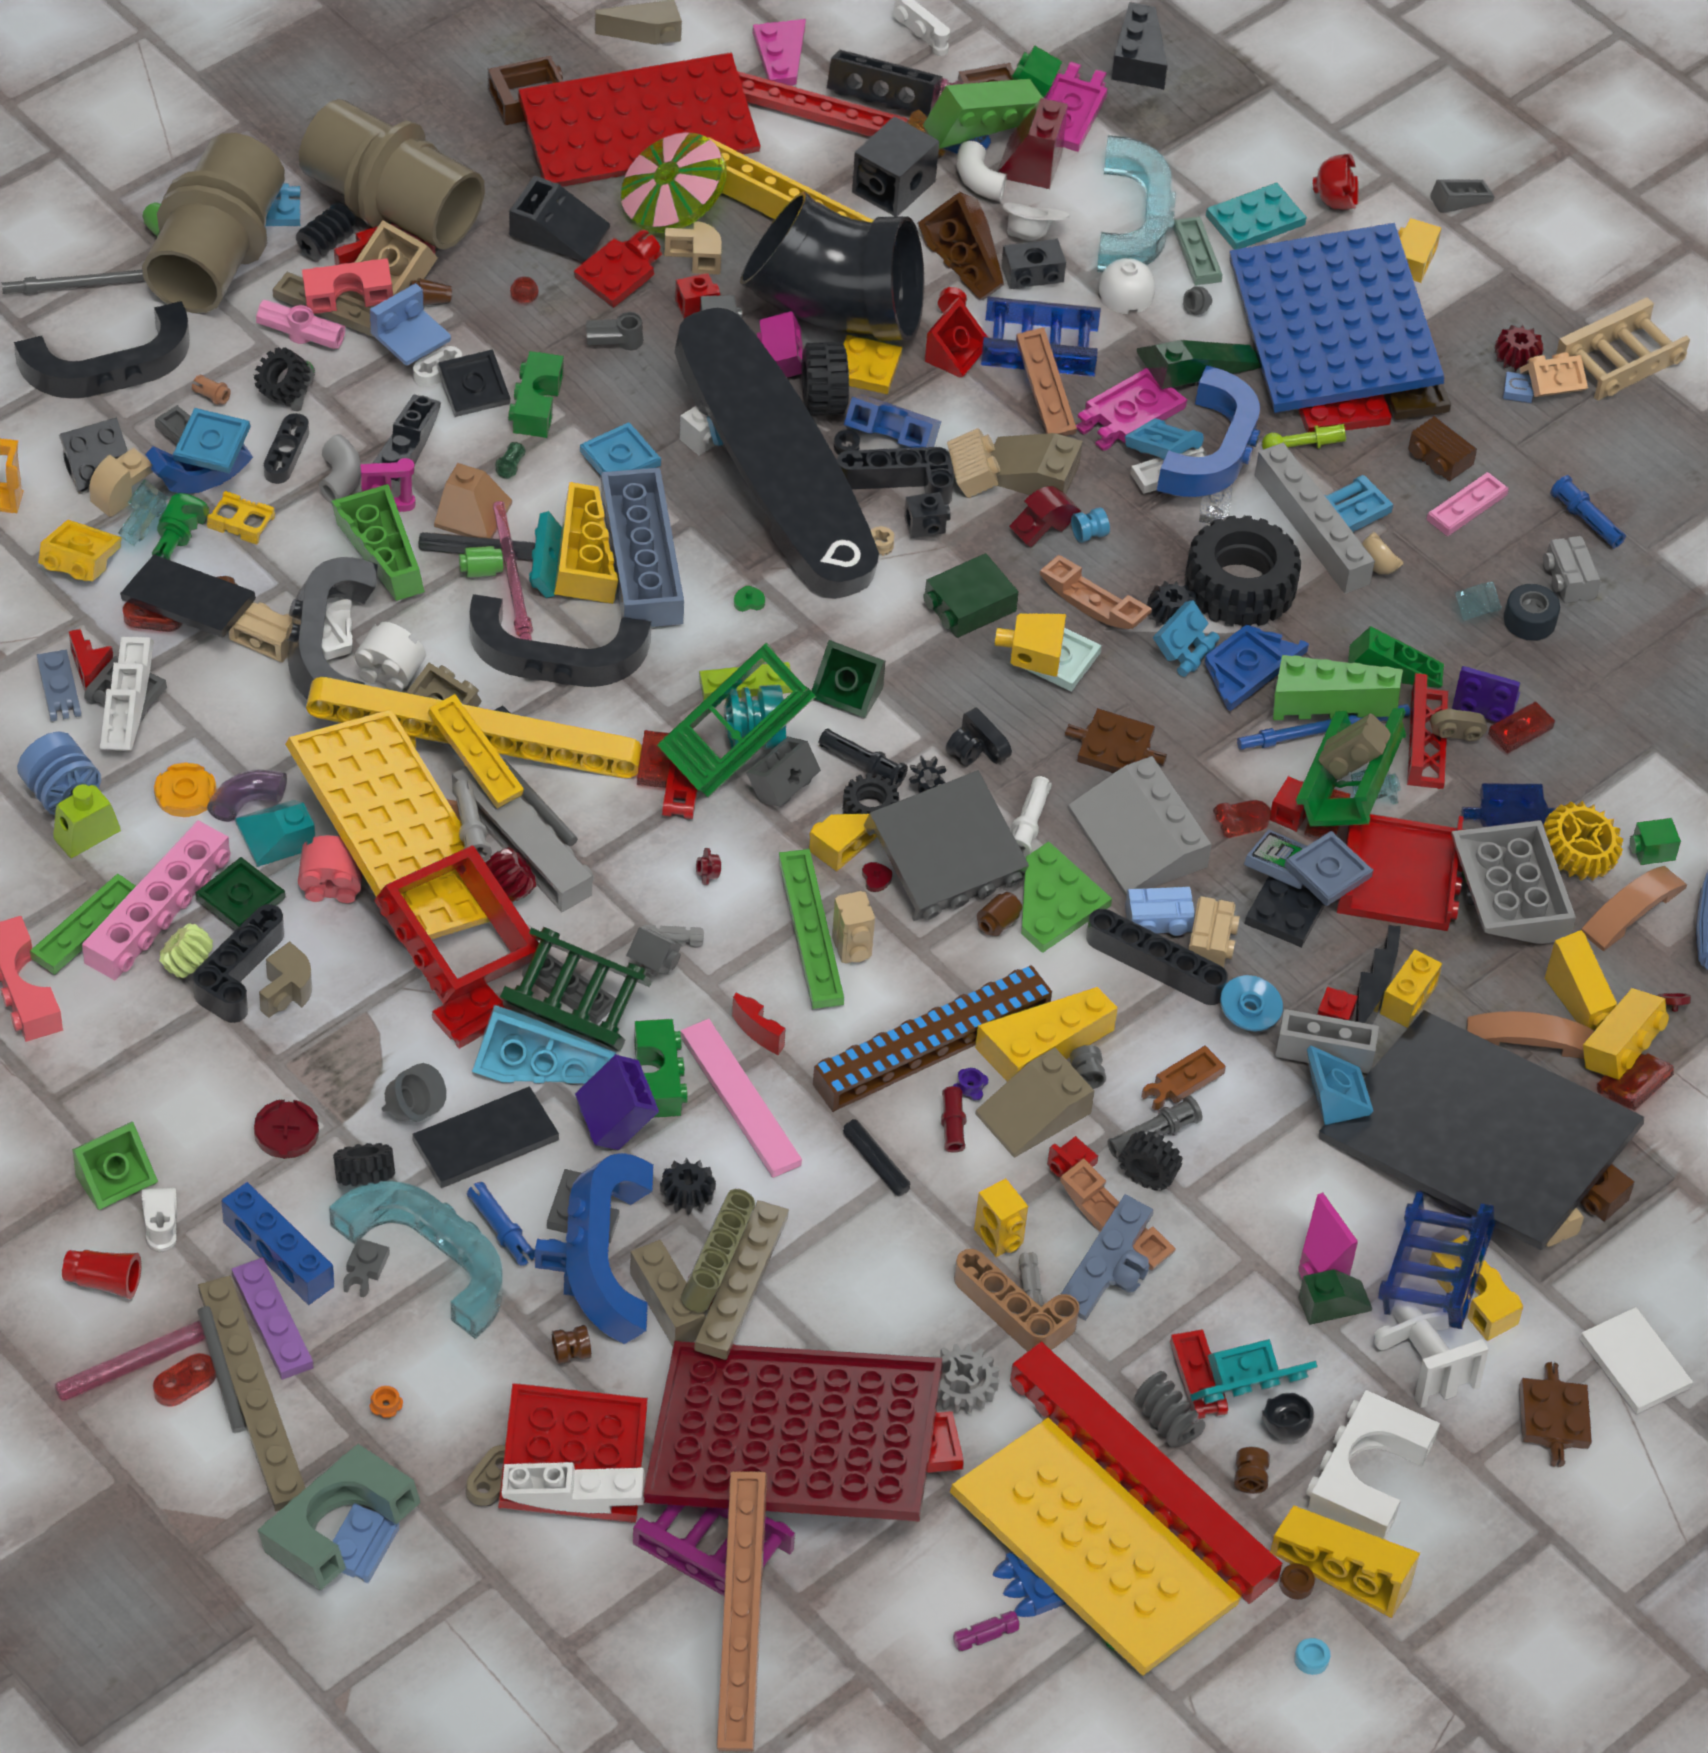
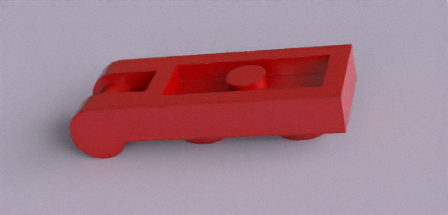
(679, 787)
(1195, 1370)

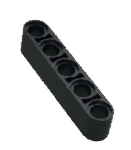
(1156, 956)

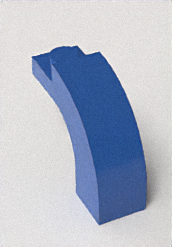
(191, 478)

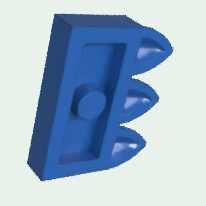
(1037, 1593)

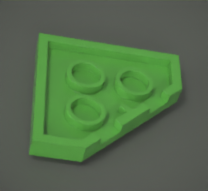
(1056, 898)

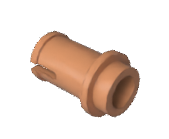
(216, 391)

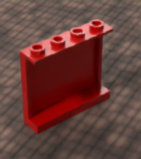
(1411, 875)

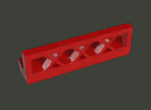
(1420, 736)

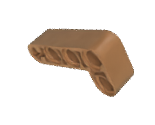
(978, 1276)

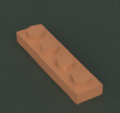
(1046, 382)

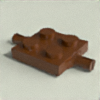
(1114, 741)
(1555, 1413)

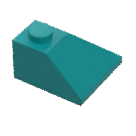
(276, 831)

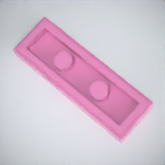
(1467, 504)

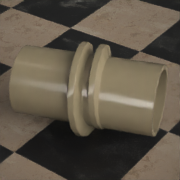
(391, 174)
(213, 222)

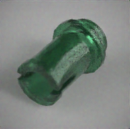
(507, 464)

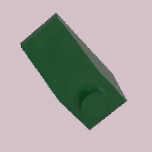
(1332, 1296)

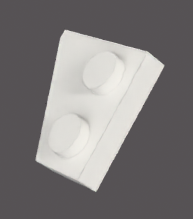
(337, 630)

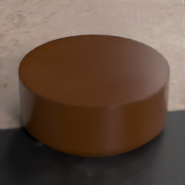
(1297, 1581)

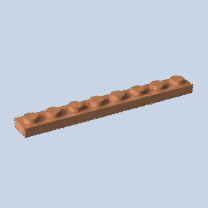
(742, 1612)

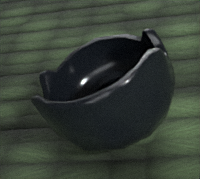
(1288, 1416)

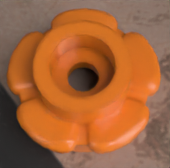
(385, 1394)

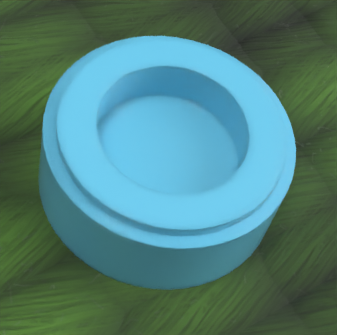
(1312, 1656)

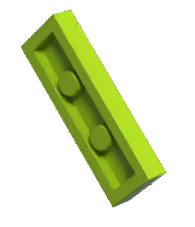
(764, 675)

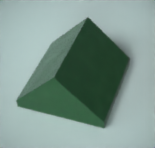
(849, 679)

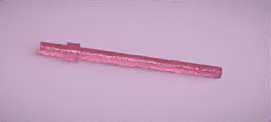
(522, 623)

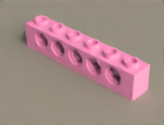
(156, 900)

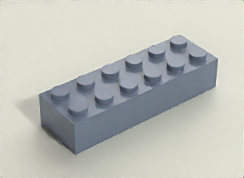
(642, 546)

